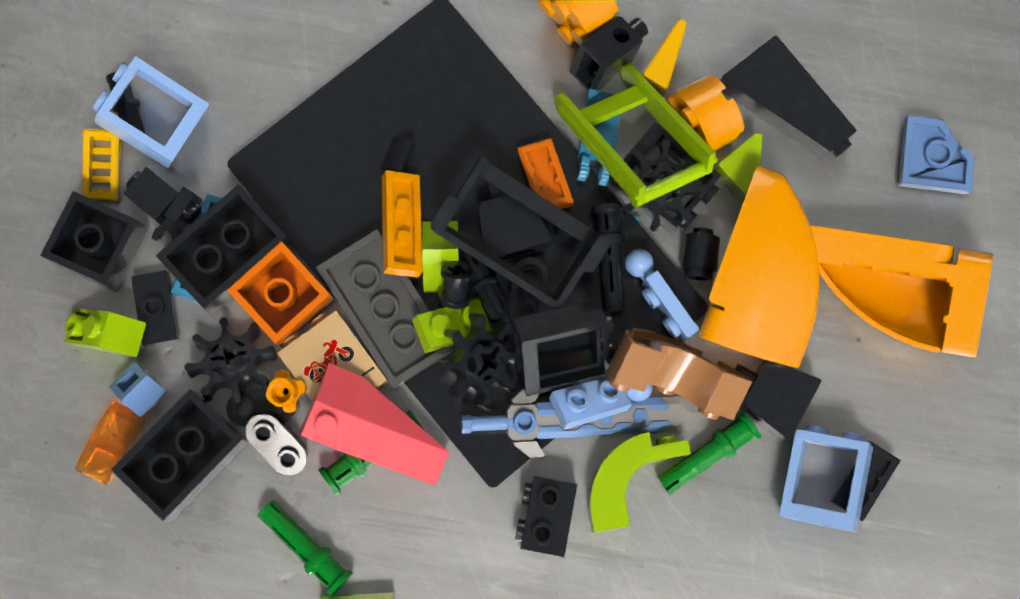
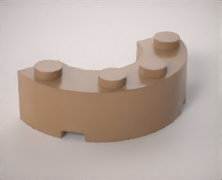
(679, 369)

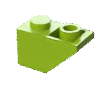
(104, 331)

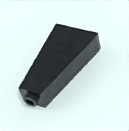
(789, 99)

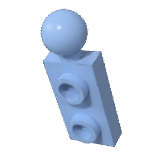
(658, 294)
(592, 402)

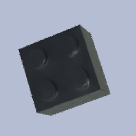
(94, 241)

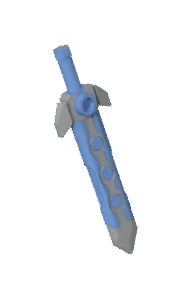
(529, 421)

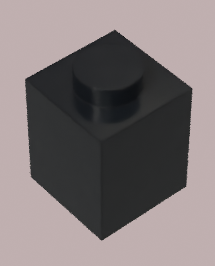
(150, 194)

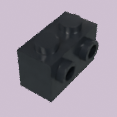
(547, 516)

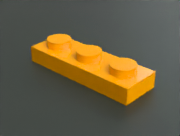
(401, 224)

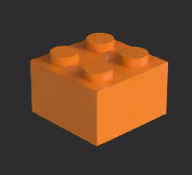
(280, 294)

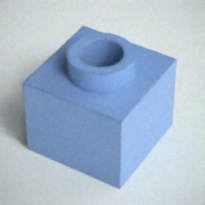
(137, 389)

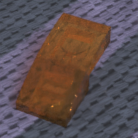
(109, 442)

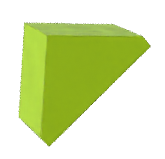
(740, 167)
(434, 254)

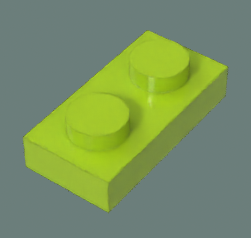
(432, 324)

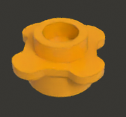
(276, 395)

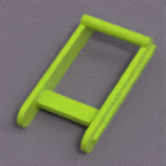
(638, 93)

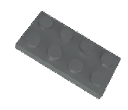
(380, 308)

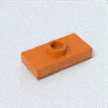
(545, 172)

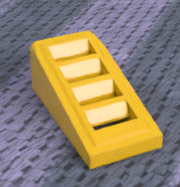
(662, 65)
(89, 151)

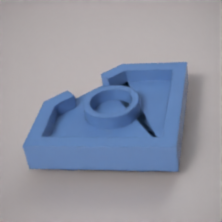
(934, 158)

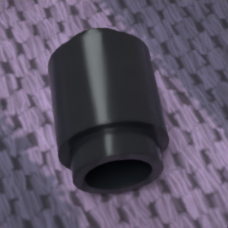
(700, 254)

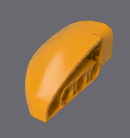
(768, 277)
(908, 287)

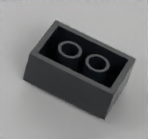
(221, 248)
(179, 456)

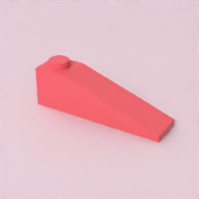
(367, 425)

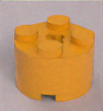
(579, 17)
(708, 111)

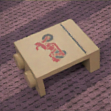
(324, 343)

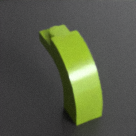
(608, 487)

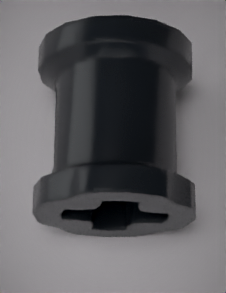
(455, 285)

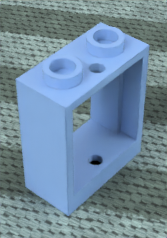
(105, 103)
(849, 441)

